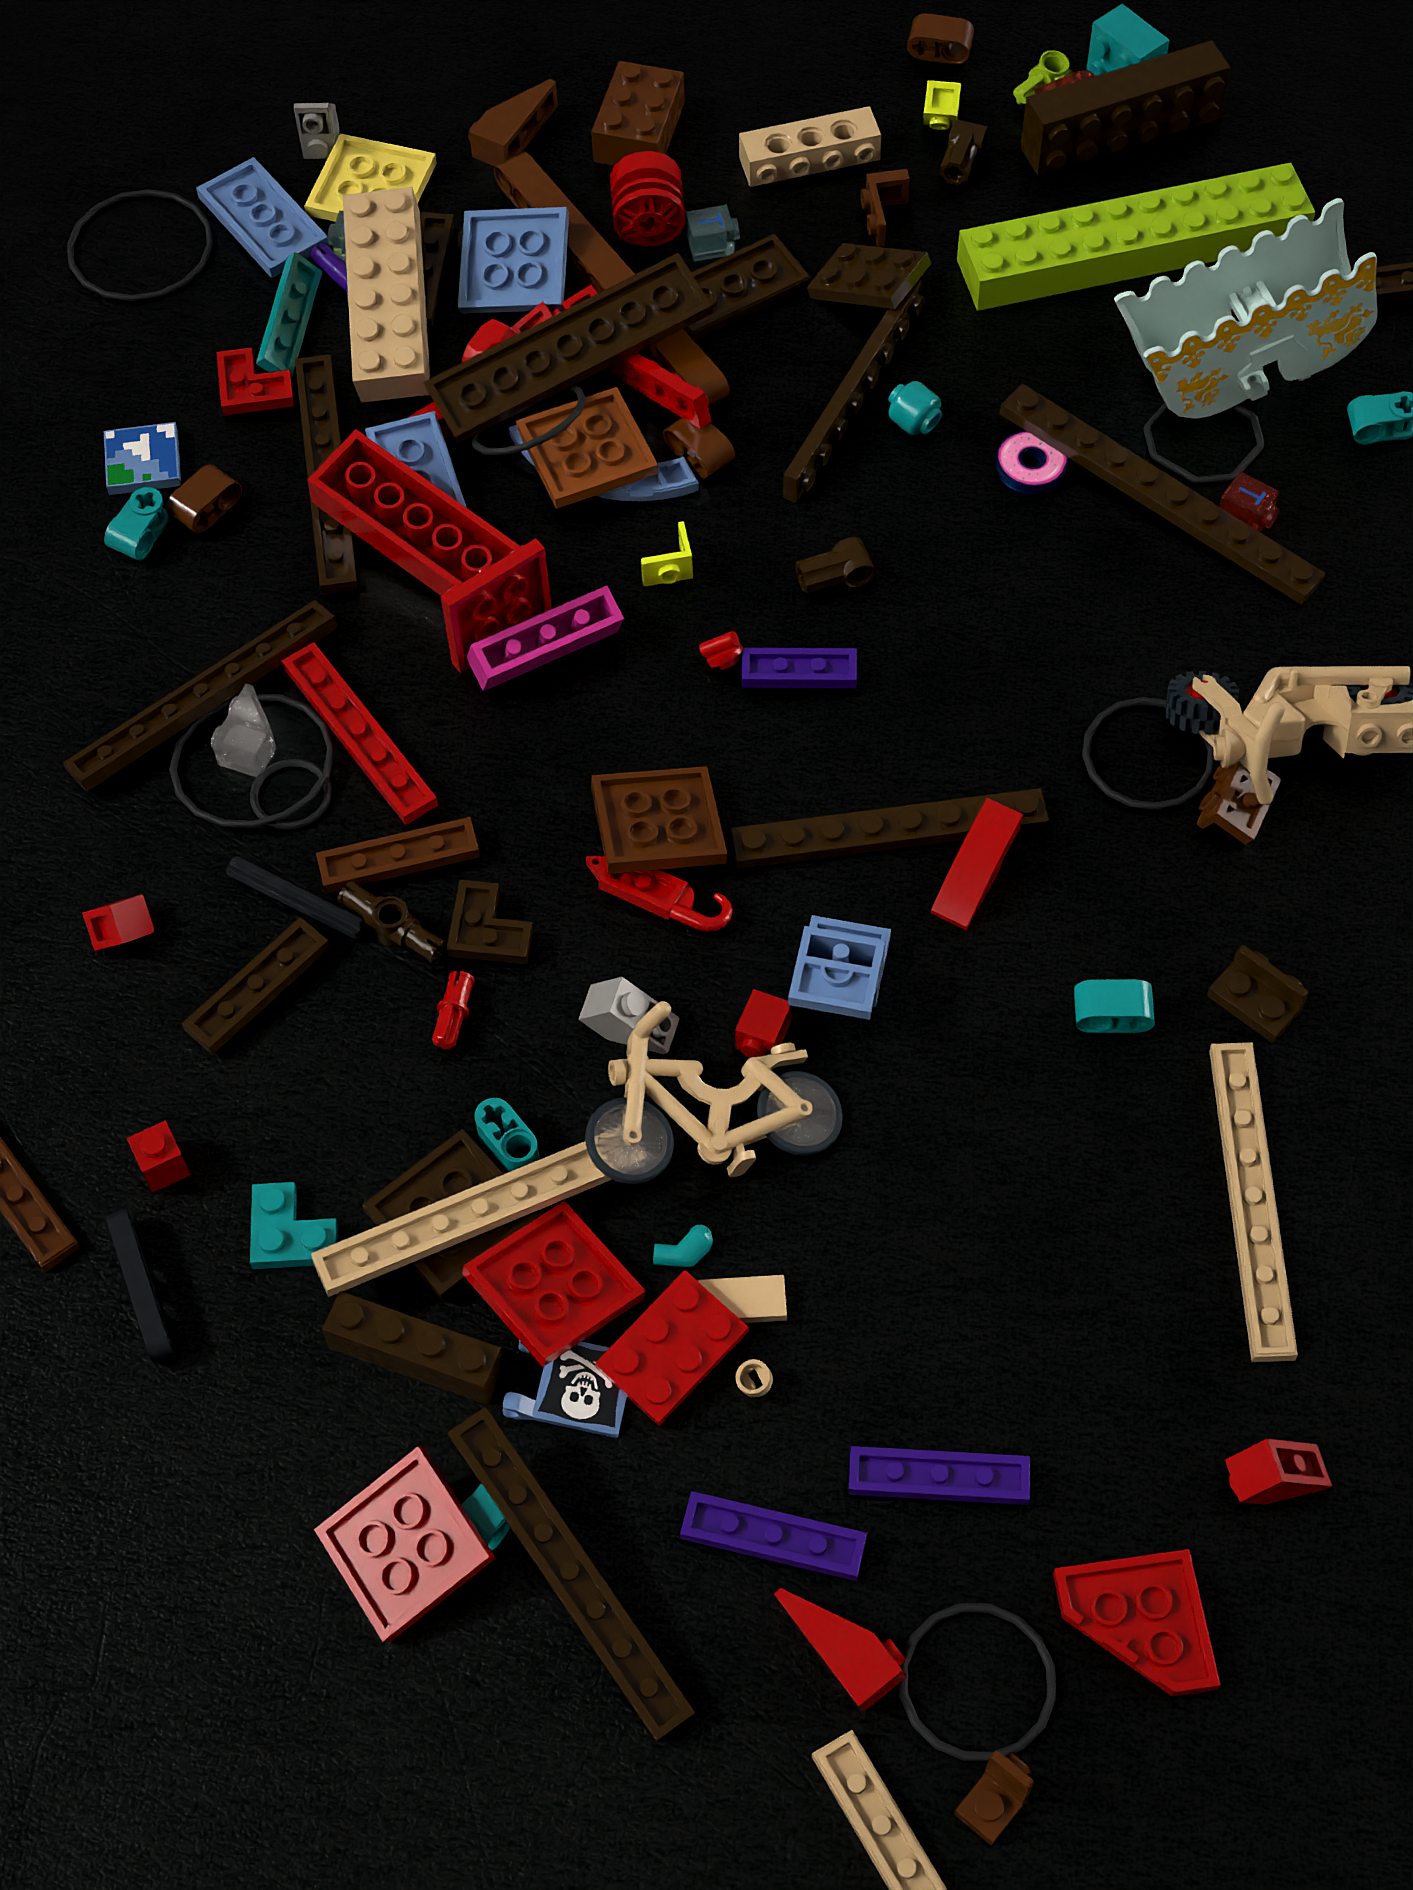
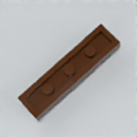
(398, 854)

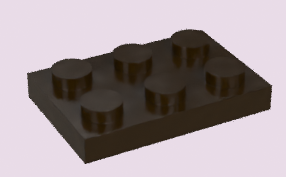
(869, 275)

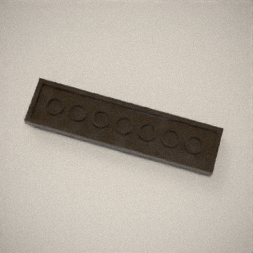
(568, 348)

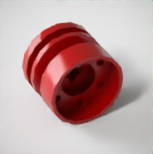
(647, 199)

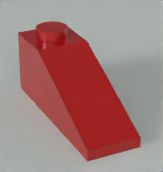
(850, 1651)

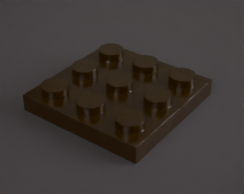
(443, 1173)

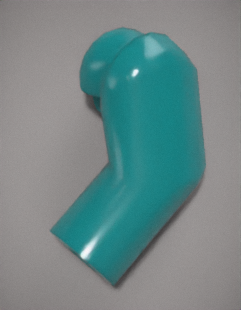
(687, 1251)

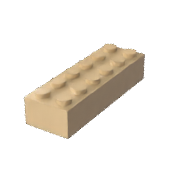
(386, 294)

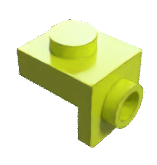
(941, 104)

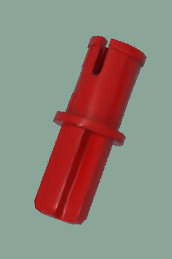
(453, 1009)

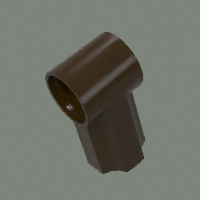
(965, 144)
(845, 563)

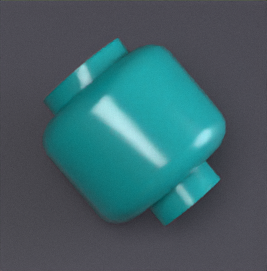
(914, 408)

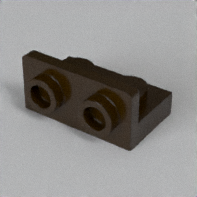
(1259, 994)

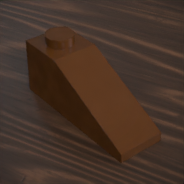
(512, 124)

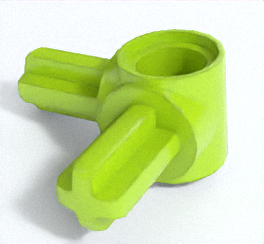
(1050, 68)

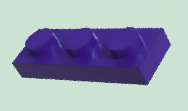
(799, 668)

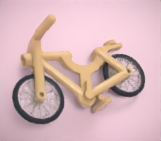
(635, 1142)

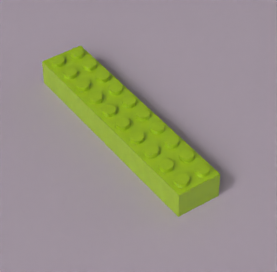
(1127, 236)

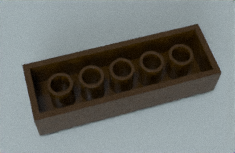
(1124, 107)

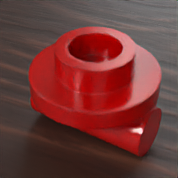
(722, 650)

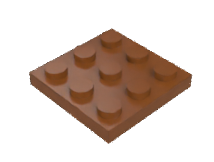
(591, 455)

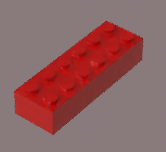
(405, 515)

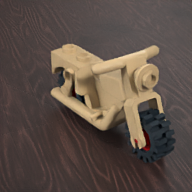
(1359, 718)

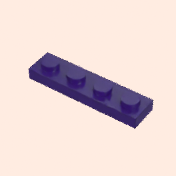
(939, 1475)
(773, 1536)

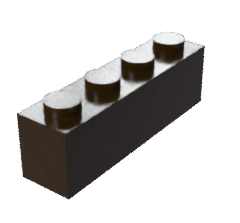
(414, 1347)

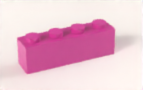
(544, 638)

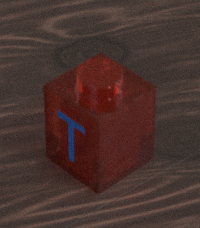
(1251, 502)

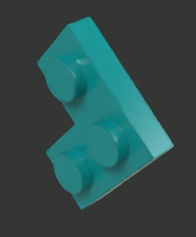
(276, 1234)

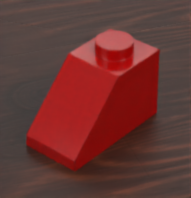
(1277, 1471)

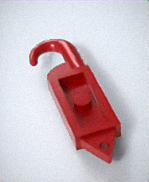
(659, 894)

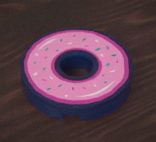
(1027, 478)

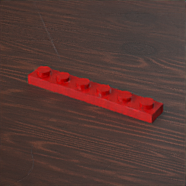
(360, 733)

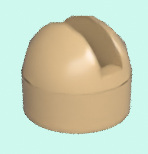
(745, 1382)

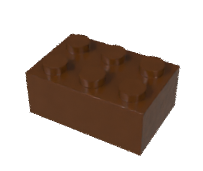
(637, 112)

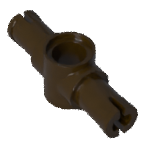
(381, 909)

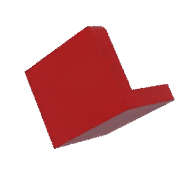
(118, 922)

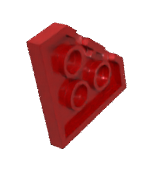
(1145, 1616)

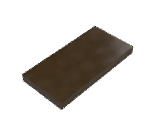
(747, 283)

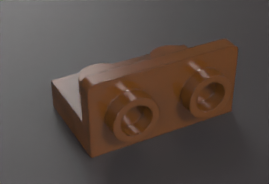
(1234, 802)

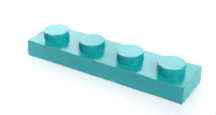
(289, 315)

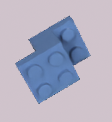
(839, 967)

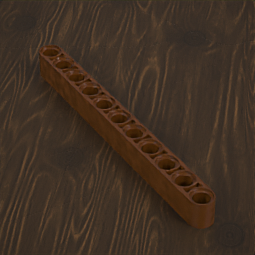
(602, 267)

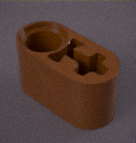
(940, 38)
(703, 448)
(204, 498)

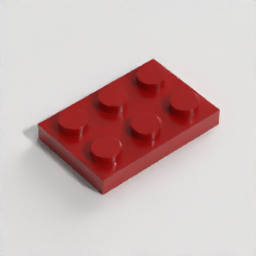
(671, 1347)

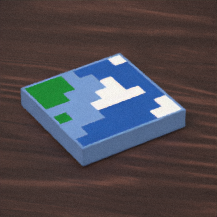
(142, 458)

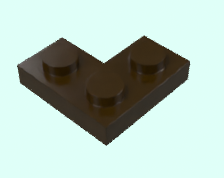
(477, 931)

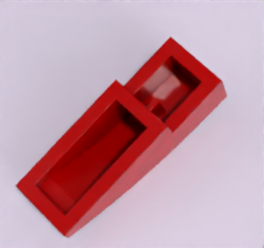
(977, 863)

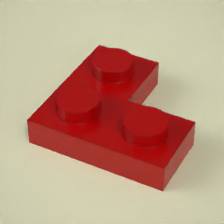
(251, 392)

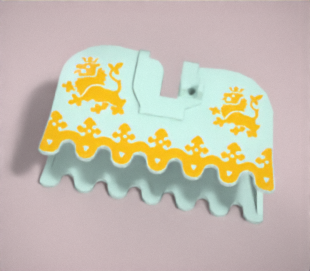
(1292, 307)

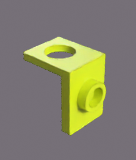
(669, 567)

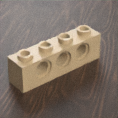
(809, 146)

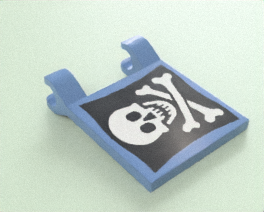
(572, 1394)

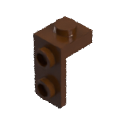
(883, 190)

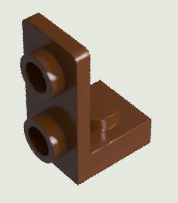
(996, 1796)

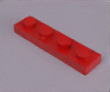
(664, 388)

